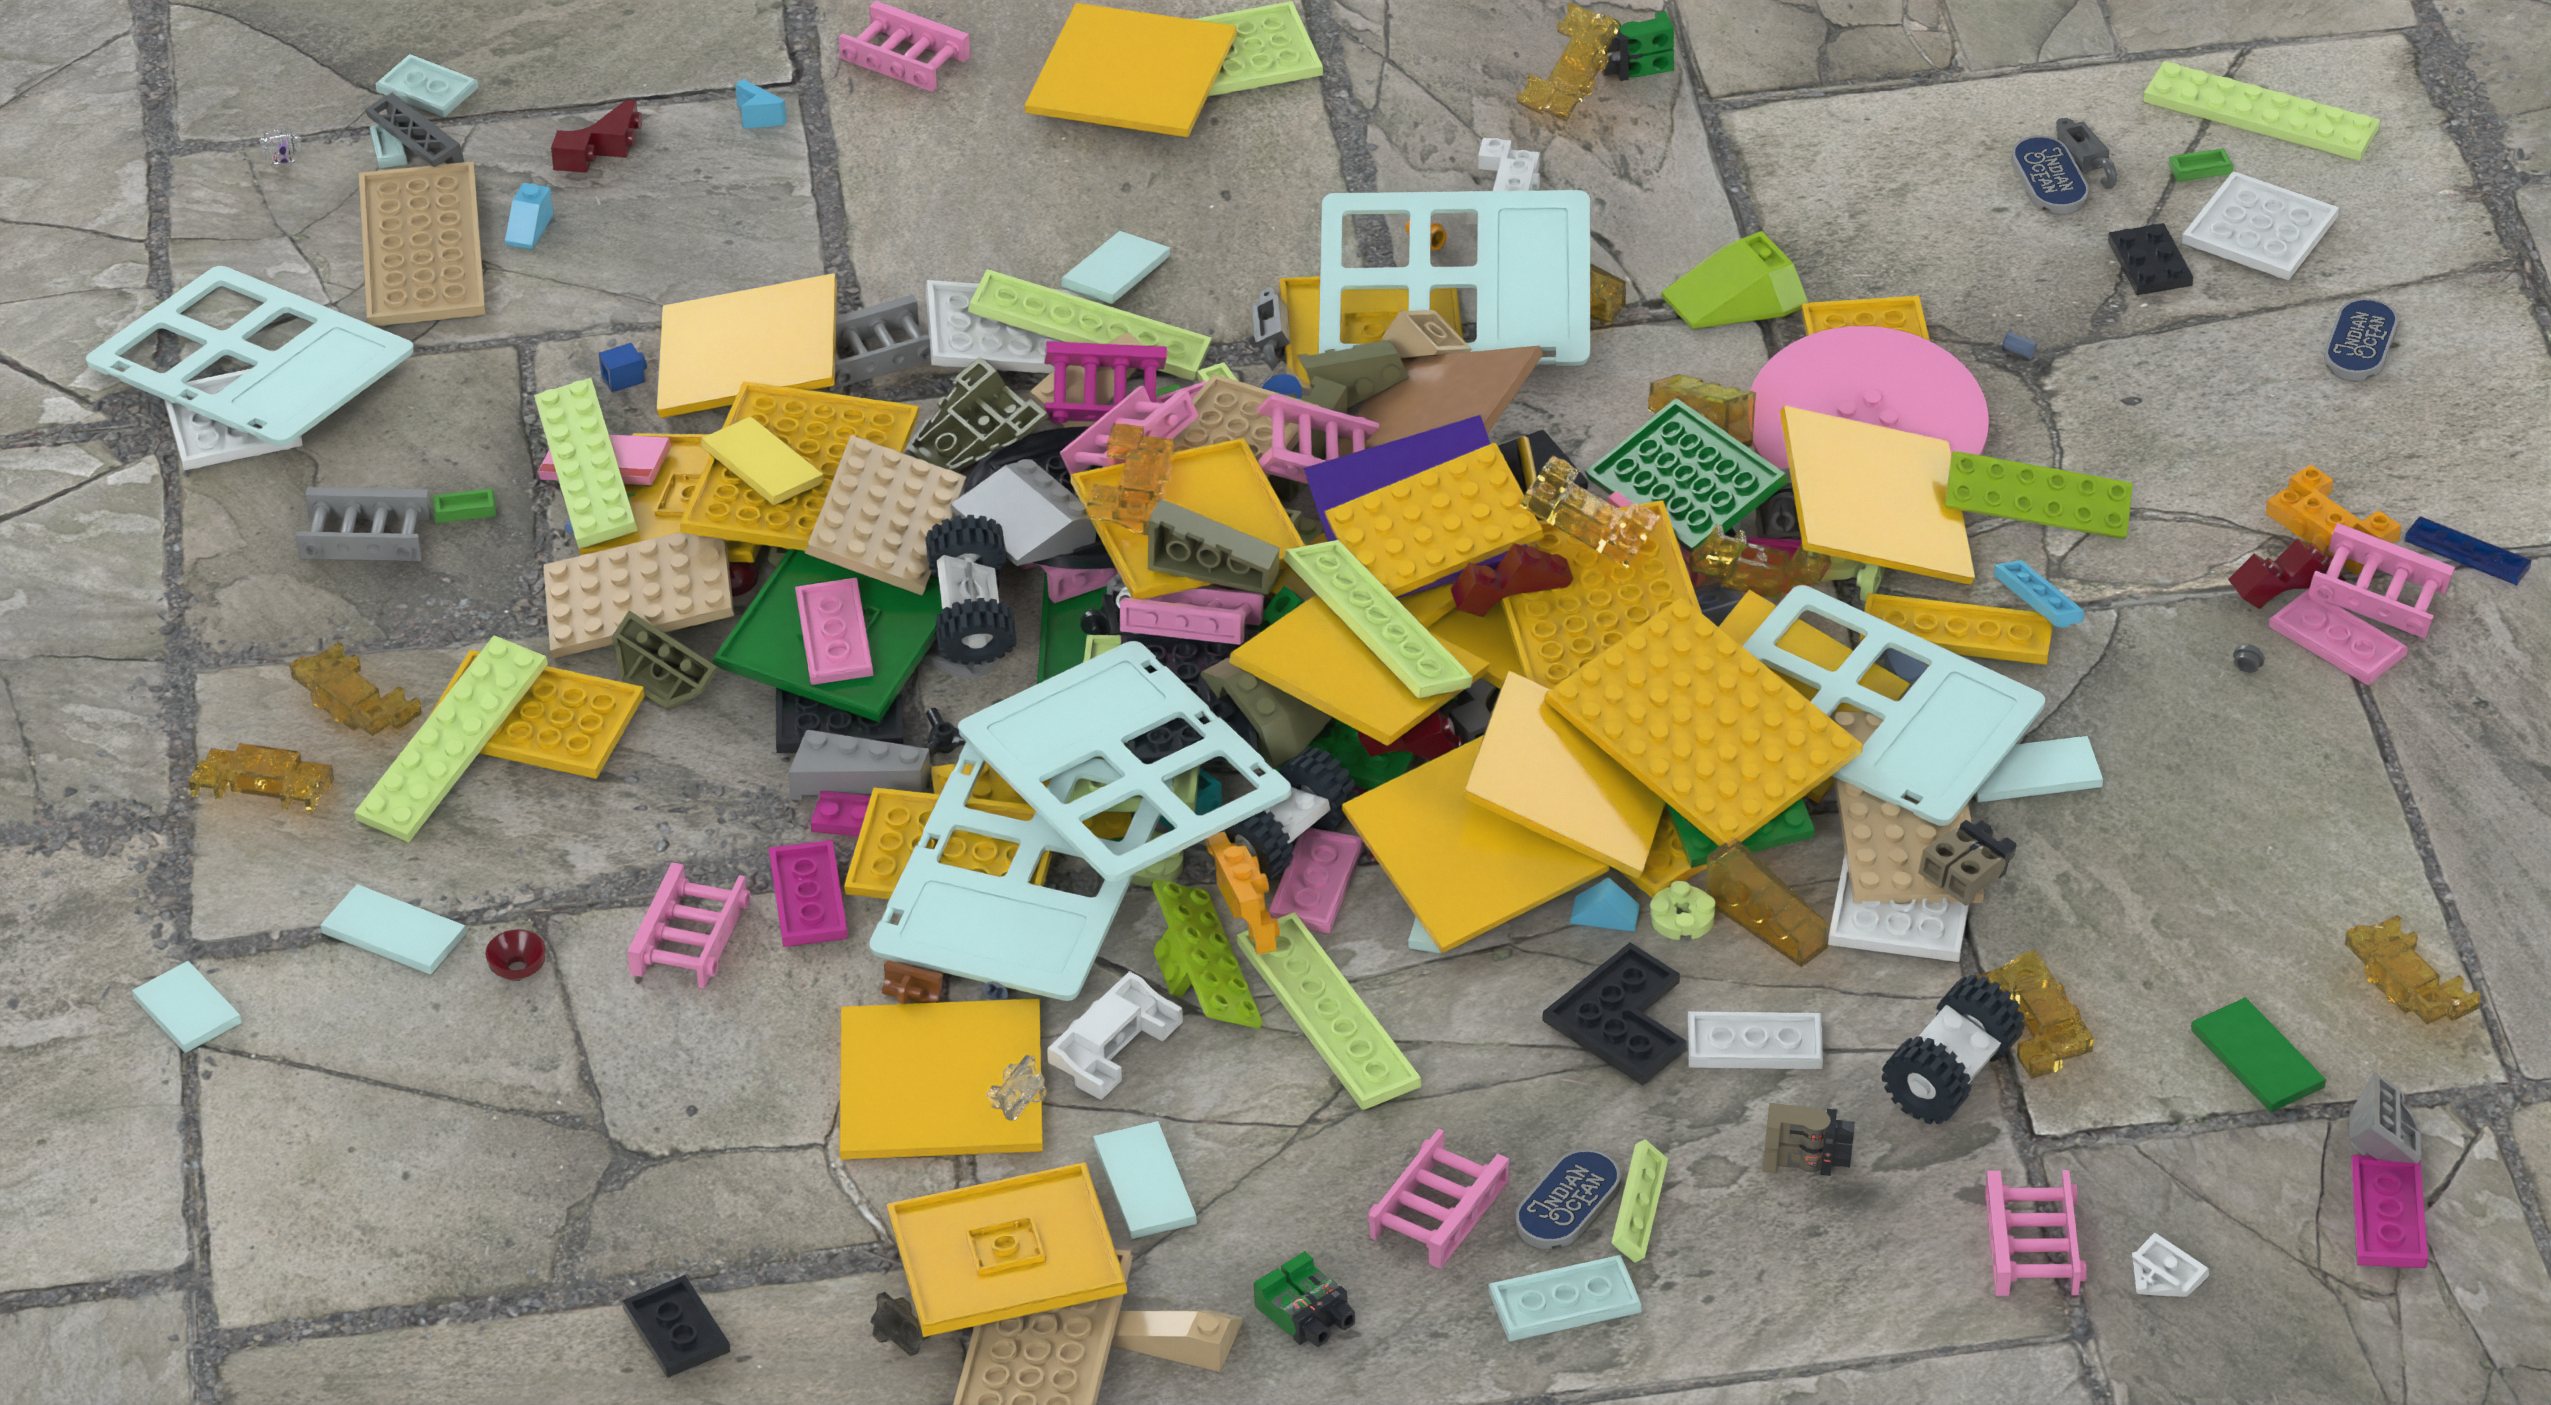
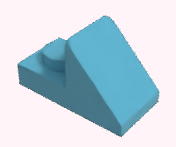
(759, 106)

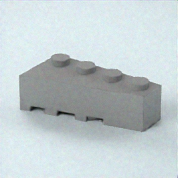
(856, 766)

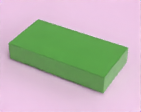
(2200, 165)
(464, 505)

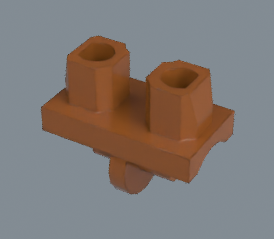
(912, 983)

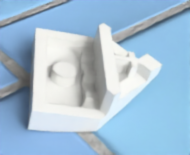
(2166, 1270)

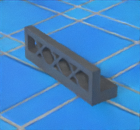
(415, 126)

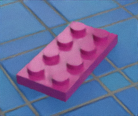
(808, 893)
(2388, 1213)

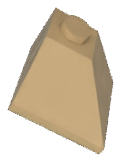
(1423, 335)

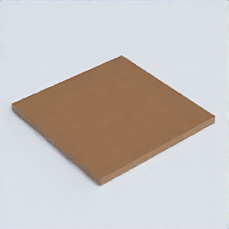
(1446, 391)

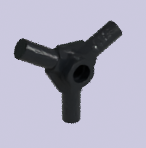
(943, 735)

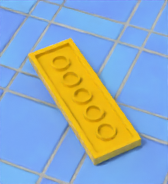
(1968, 627)

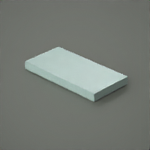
(1115, 267)
(2043, 769)
(393, 929)
(1144, 1180)
(1565, 1298)

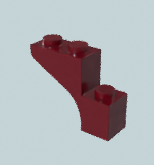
(607, 137)
(1519, 572)
(2263, 579)
(1427, 739)

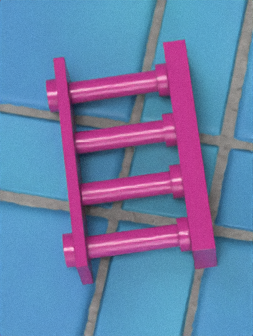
(1091, 357)

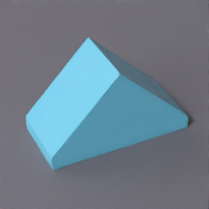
(1605, 907)

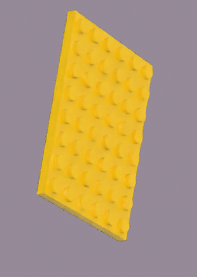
(816, 429)
(1605, 602)
(1703, 723)

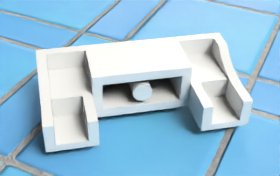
(1515, 168)
(1107, 1029)

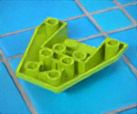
(1737, 285)

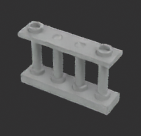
(879, 321)
(363, 504)

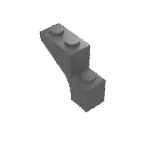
(1474, 709)

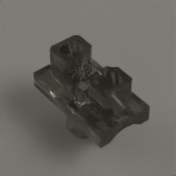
(895, 1322)

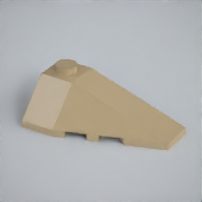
(1075, 384)
(1182, 1336)

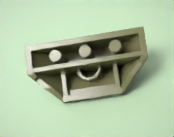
(659, 663)

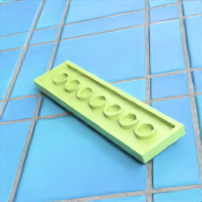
(2261, 110)
(1083, 321)
(585, 463)
(1378, 619)
(451, 738)
(1332, 1015)

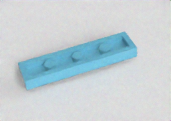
(2039, 593)

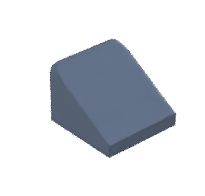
(1903, 665)

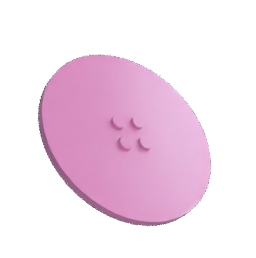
(1872, 379)

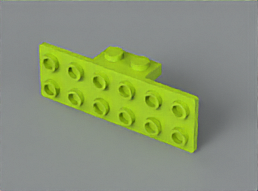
(2038, 495)
(1200, 954)

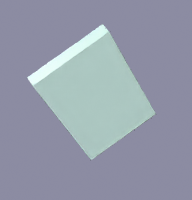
(427, 85)
(186, 1006)

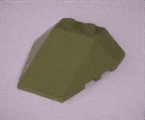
(974, 420)
(1279, 718)

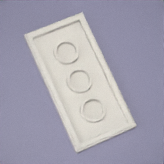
(1755, 1040)

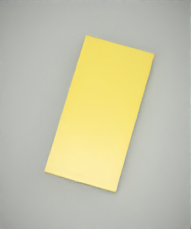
(762, 460)

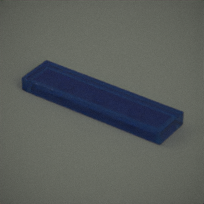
(2468, 550)

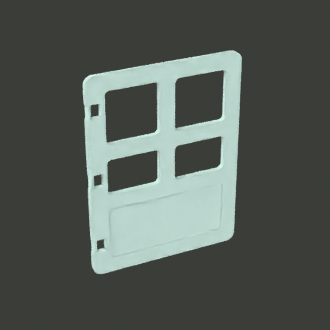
(1526, 275)
(286, 387)
(1092, 715)
(1935, 739)
(1003, 924)

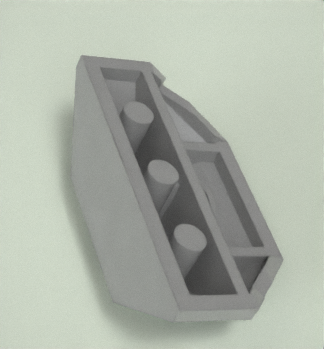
(2384, 1124)

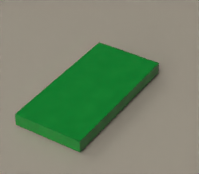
(2258, 1054)

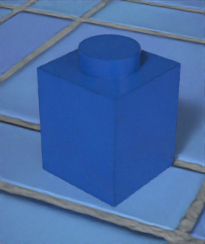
(622, 367)

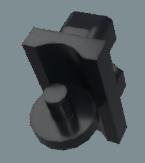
(1103, 621)

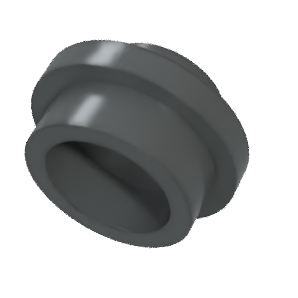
(2248, 658)

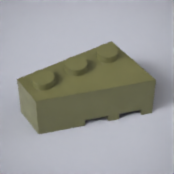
(1363, 369)

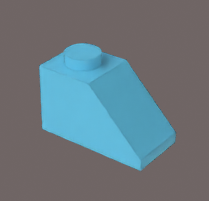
(529, 215)

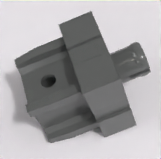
(1778, 514)

